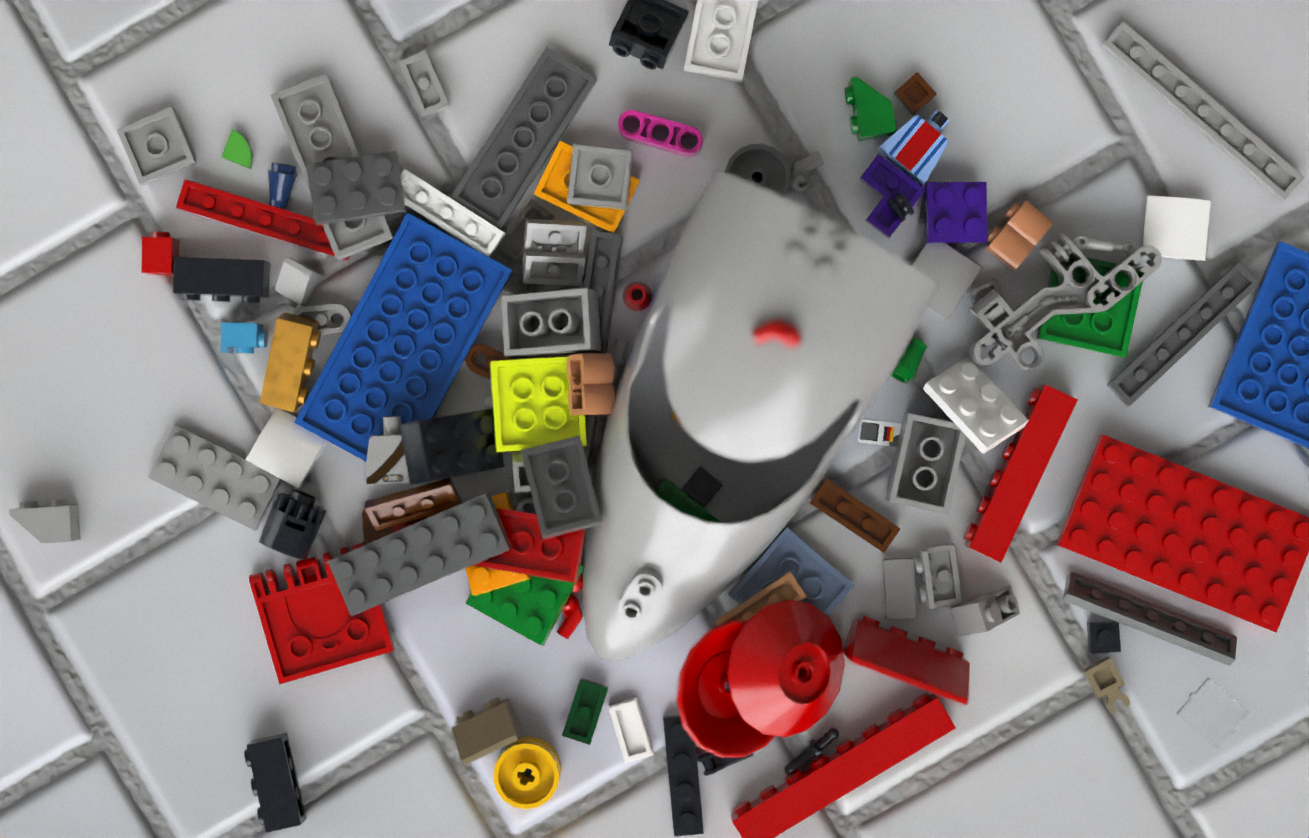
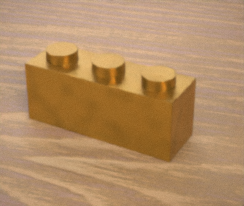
(290, 362)

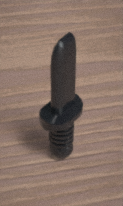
(815, 747)

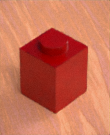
(159, 254)

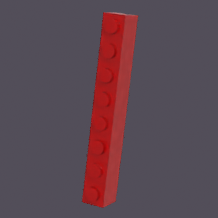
(843, 770)

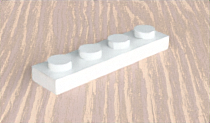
(450, 215)

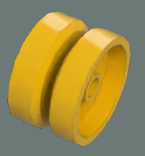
(527, 790)

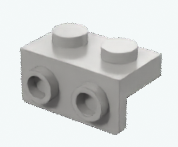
(939, 576)

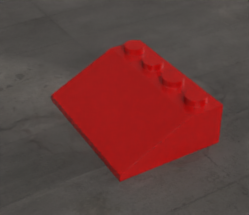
(908, 659)

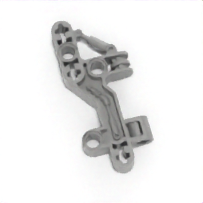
(1014, 327)

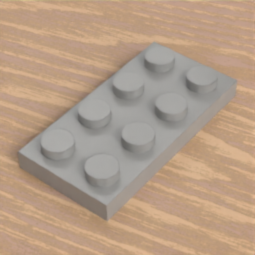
(215, 477)

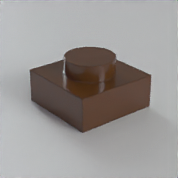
(915, 93)

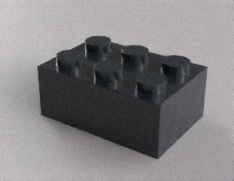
(450, 446)

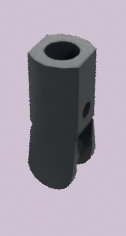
(711, 767)

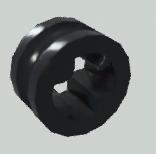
(900, 206)

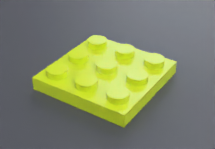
(532, 404)

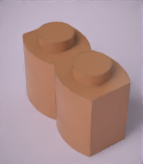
(1018, 234)
(590, 384)

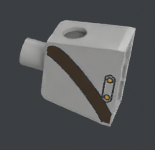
(386, 455)

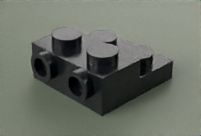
(648, 31)

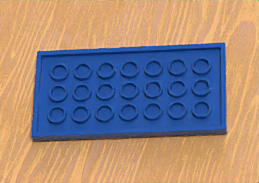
(404, 337)

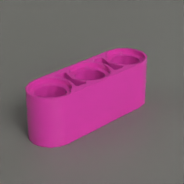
(649, 123)

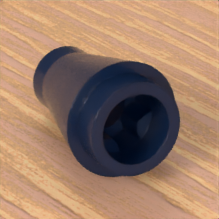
(281, 183)

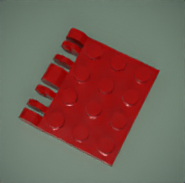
(310, 623)

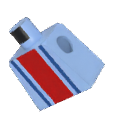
(917, 146)

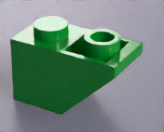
(871, 111)

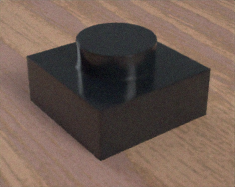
(1103, 637)

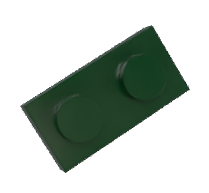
(585, 711)

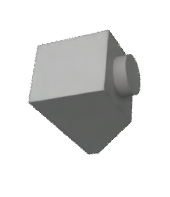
(297, 282)

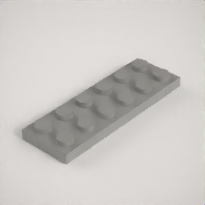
(320, 135)

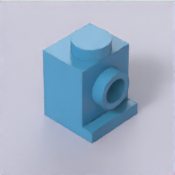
(243, 337)

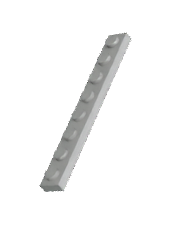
(1202, 111)

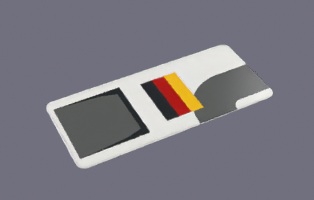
(879, 432)

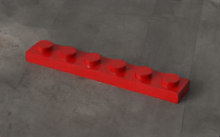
(254, 216)

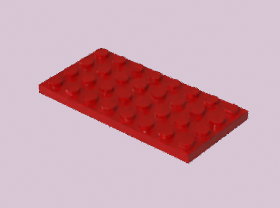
(1187, 533)

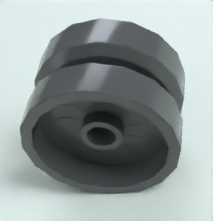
(764, 161)

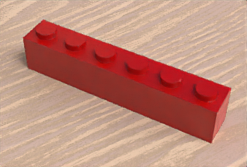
(1020, 472)

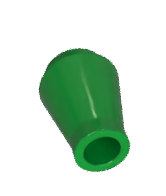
(909, 361)

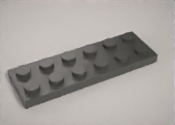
(524, 138)
(420, 554)

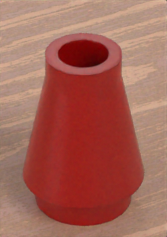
(641, 304)

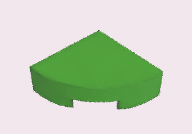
(238, 150)

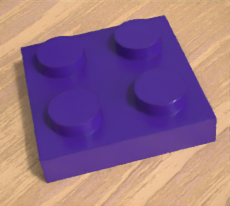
(956, 212)

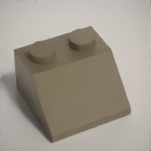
(486, 730)

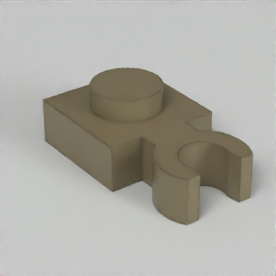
(1105, 681)

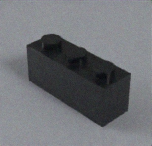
(221, 279)
(275, 782)

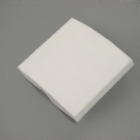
(1177, 227)
(286, 448)

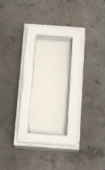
(630, 730)

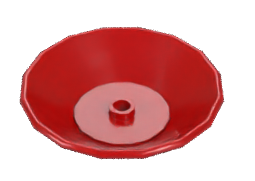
(767, 663)
(706, 704)

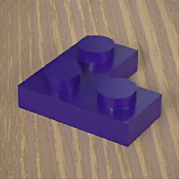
(888, 181)

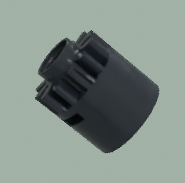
(292, 524)

